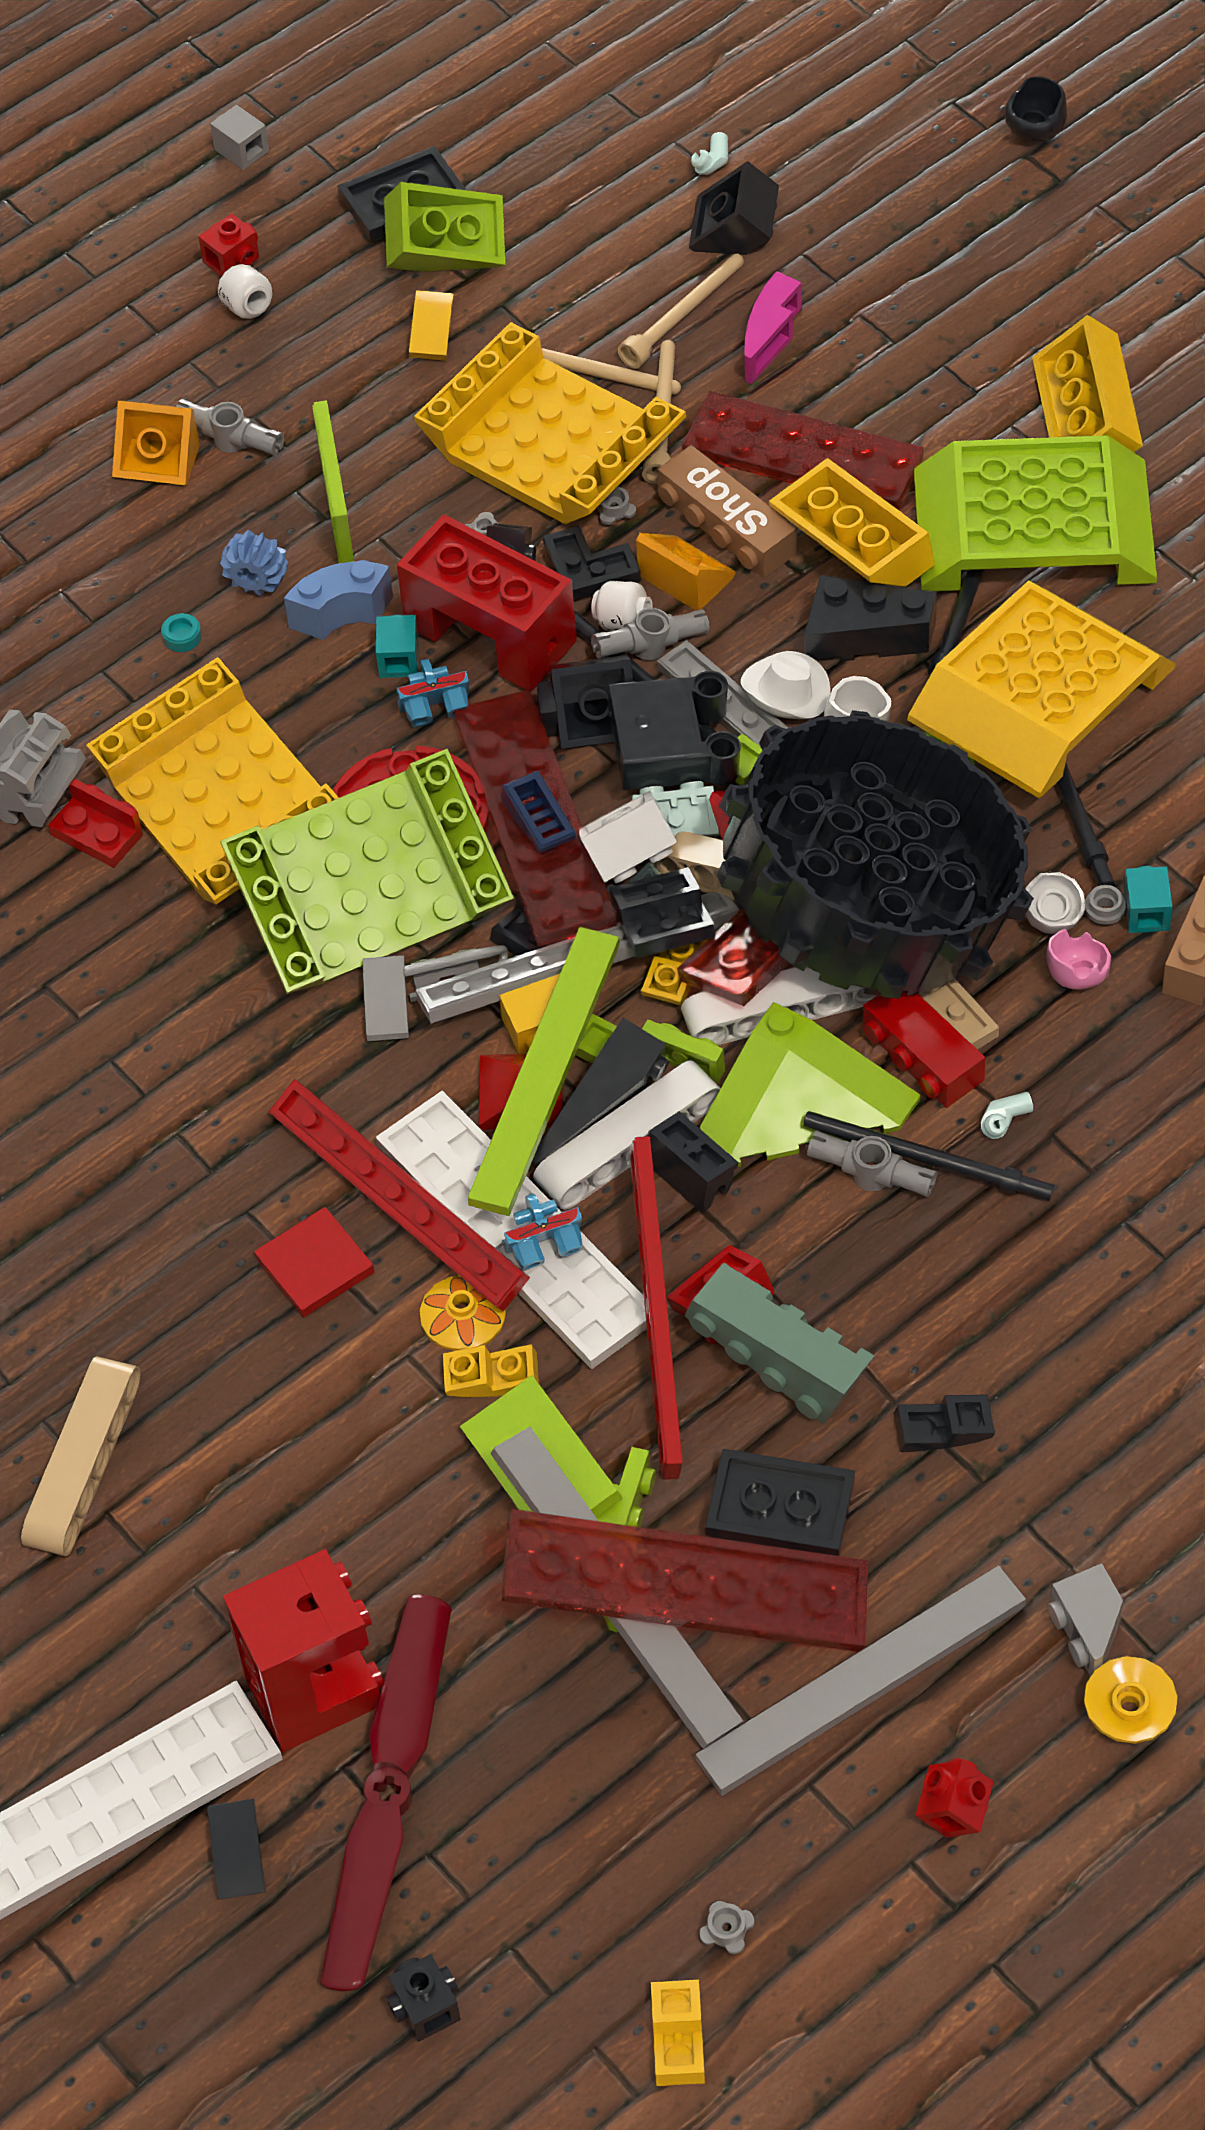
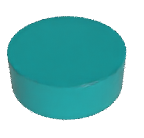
(181, 632)

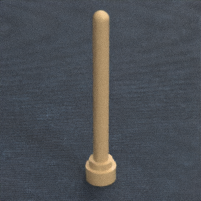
(636, 349)
(606, 371)
(664, 391)

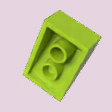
(443, 228)

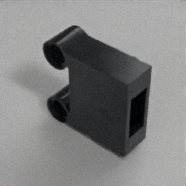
(660, 733)

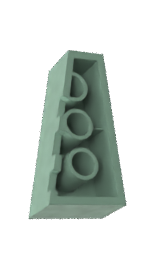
(777, 1343)

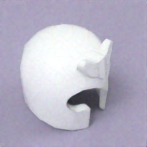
(859, 695)

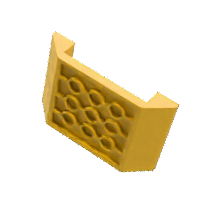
(541, 428)
(1033, 686)
(203, 771)

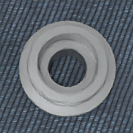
(1105, 896)

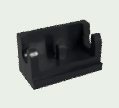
(690, 1160)

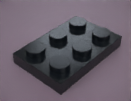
(366, 193)
(780, 1502)

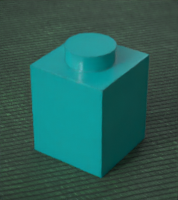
(397, 646)
(1147, 899)

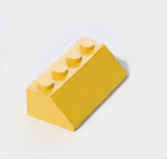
(1087, 385)
(856, 525)

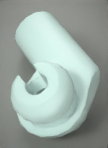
(715, 159)

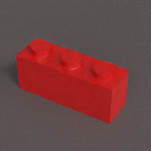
(924, 1046)

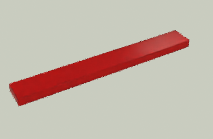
(399, 1195)
(656, 1309)

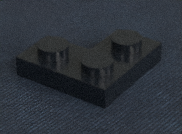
(588, 570)

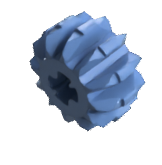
(254, 562)

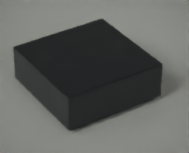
(548, 708)

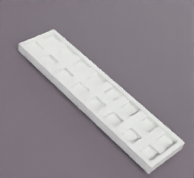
(575, 1294)
(130, 1794)

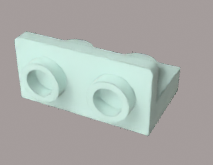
(686, 808)

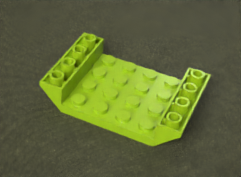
(1035, 507)
(368, 873)

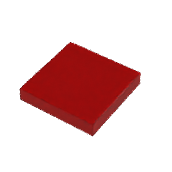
(314, 1262)

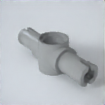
(232, 429)
(650, 634)
(888, 1172)

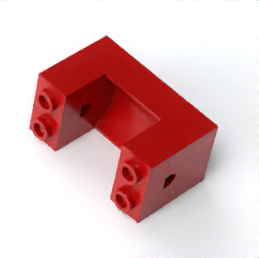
(493, 590)
(303, 1648)

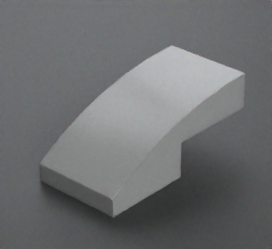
(385, 998)

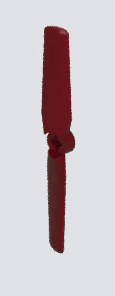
(397, 1744)

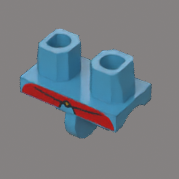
(432, 688)
(525, 1239)

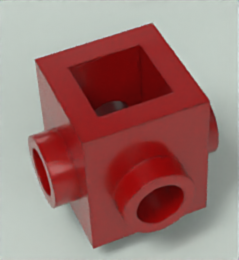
(229, 244)
(954, 1798)

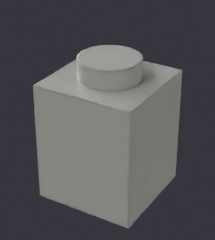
(239, 137)

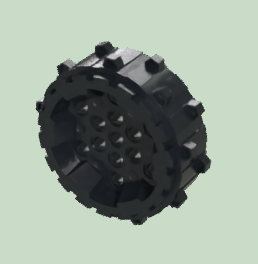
(874, 855)

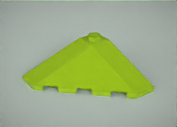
(795, 1069)

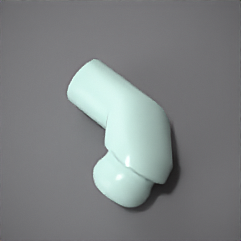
(1001, 1111)

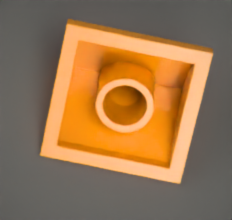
(154, 442)
(681, 569)

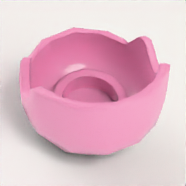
(1077, 961)

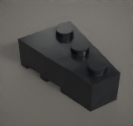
(868, 618)

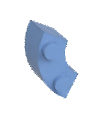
(338, 597)

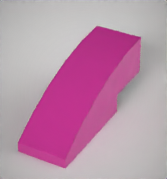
(771, 323)

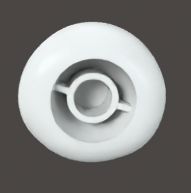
(788, 685)

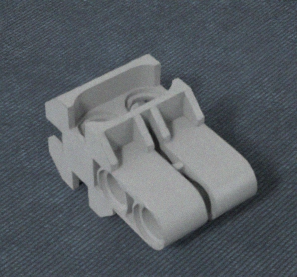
(28, 775)

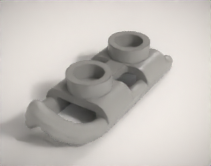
(431, 970)

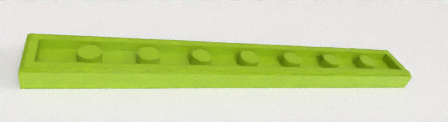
(543, 1072)

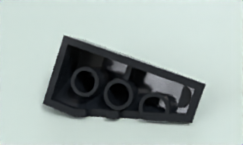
(615, 1077)

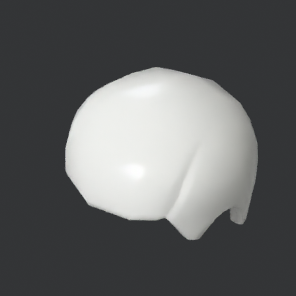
(1056, 902)

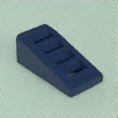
(529, 786)

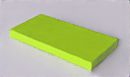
(333, 482)
(531, 1407)

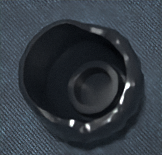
(1037, 109)

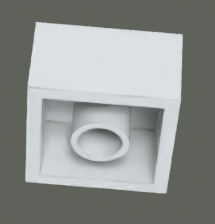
(628, 838)

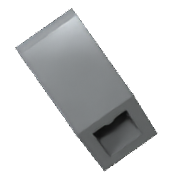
(1089, 1613)

